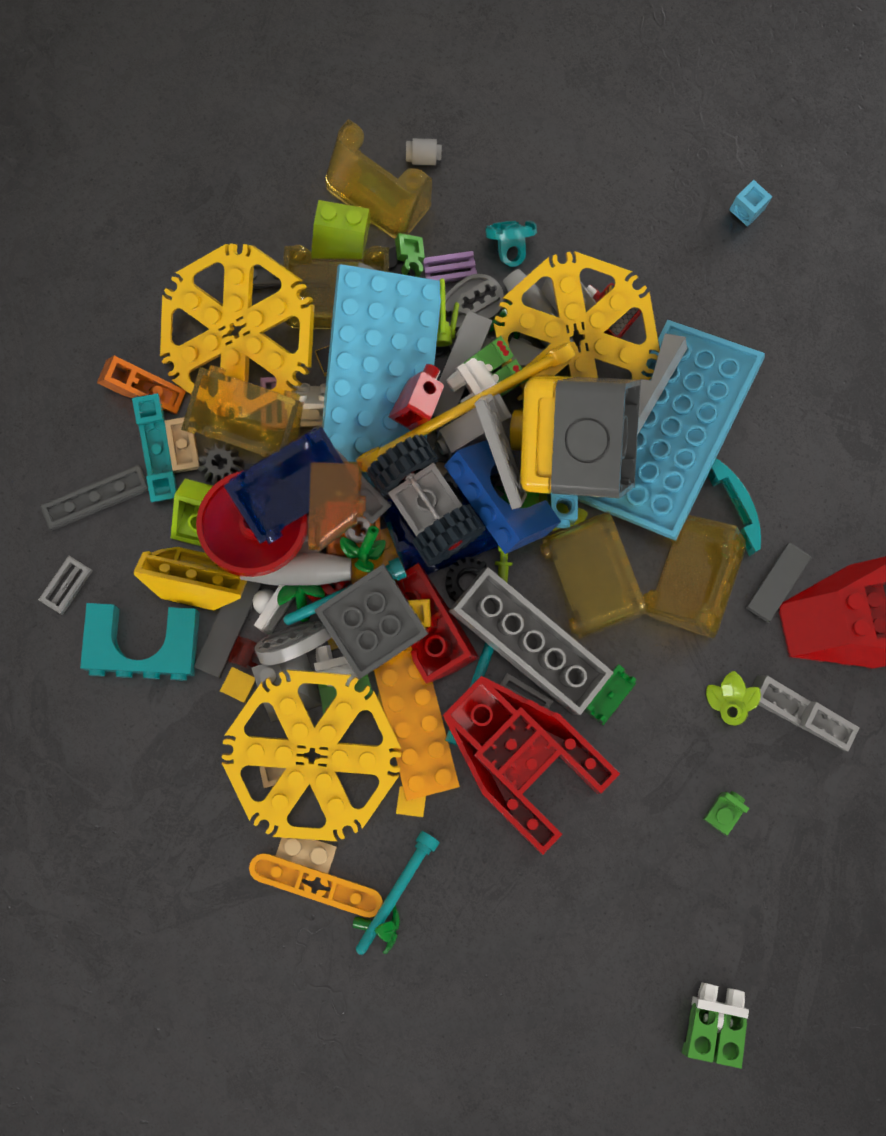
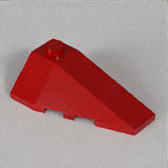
(447, 645)

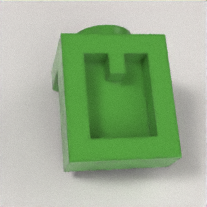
(726, 811)

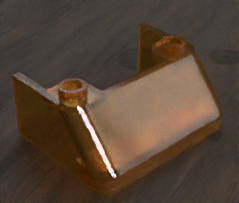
(334, 501)

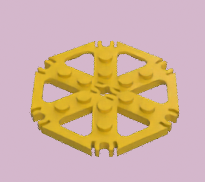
(237, 304)
(572, 311)
(301, 731)

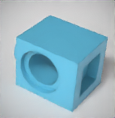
(750, 203)
(571, 502)

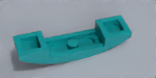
(155, 446)
(742, 501)

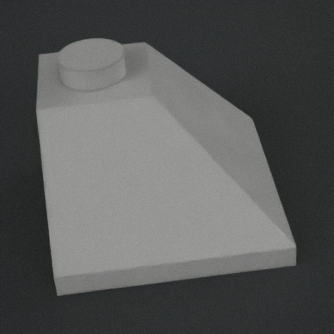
(308, 692)

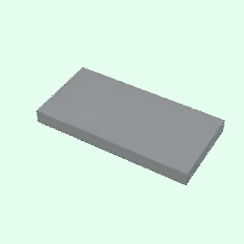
(501, 450)

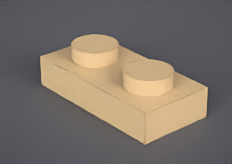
(181, 447)
(307, 852)

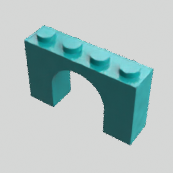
(103, 653)

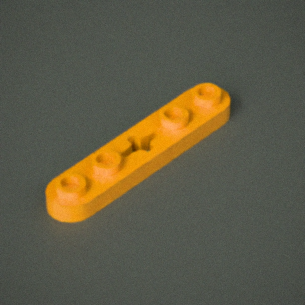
(289, 877)

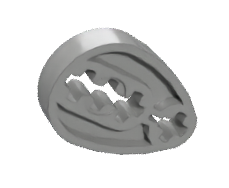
(466, 291)
(291, 642)

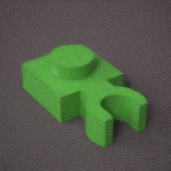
(411, 251)

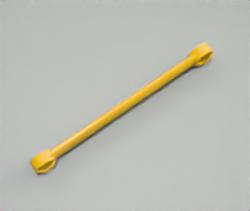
(553, 358)

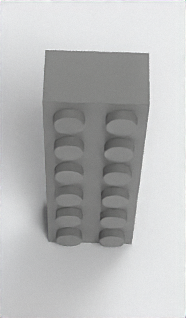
(531, 641)

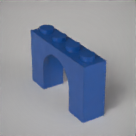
(510, 528)

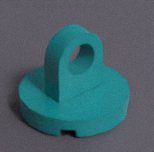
(511, 234)

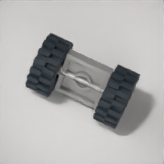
(425, 499)

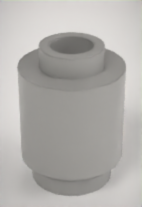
(423, 151)

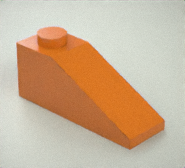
(135, 382)

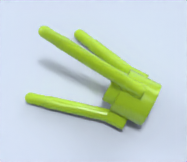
(445, 332)

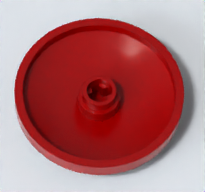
(233, 544)

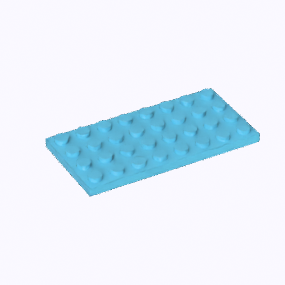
(378, 341)
(684, 430)

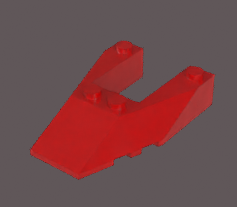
(840, 617)
(511, 744)

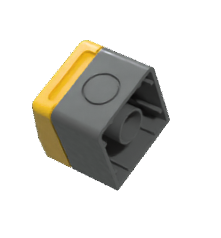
(577, 435)

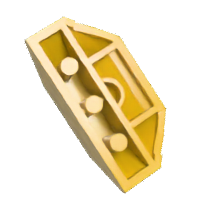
(188, 578)

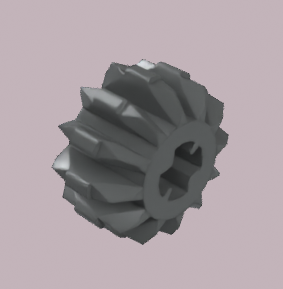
(210, 463)

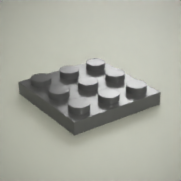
(371, 621)

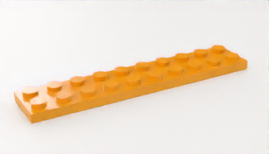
(412, 713)

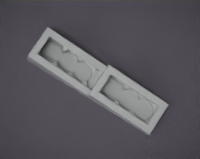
(468, 342)
(670, 354)
(805, 713)

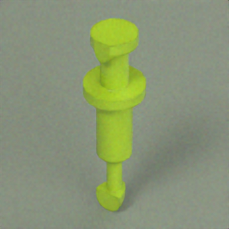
(503, 565)

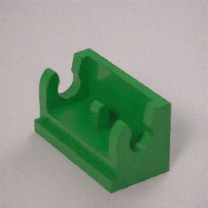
(611, 695)

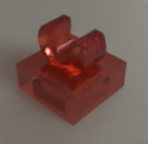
(242, 652)

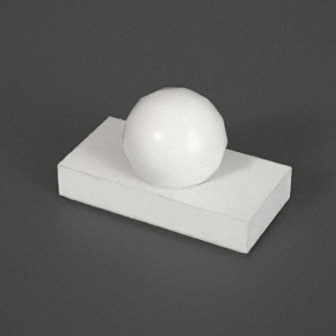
(271, 613)

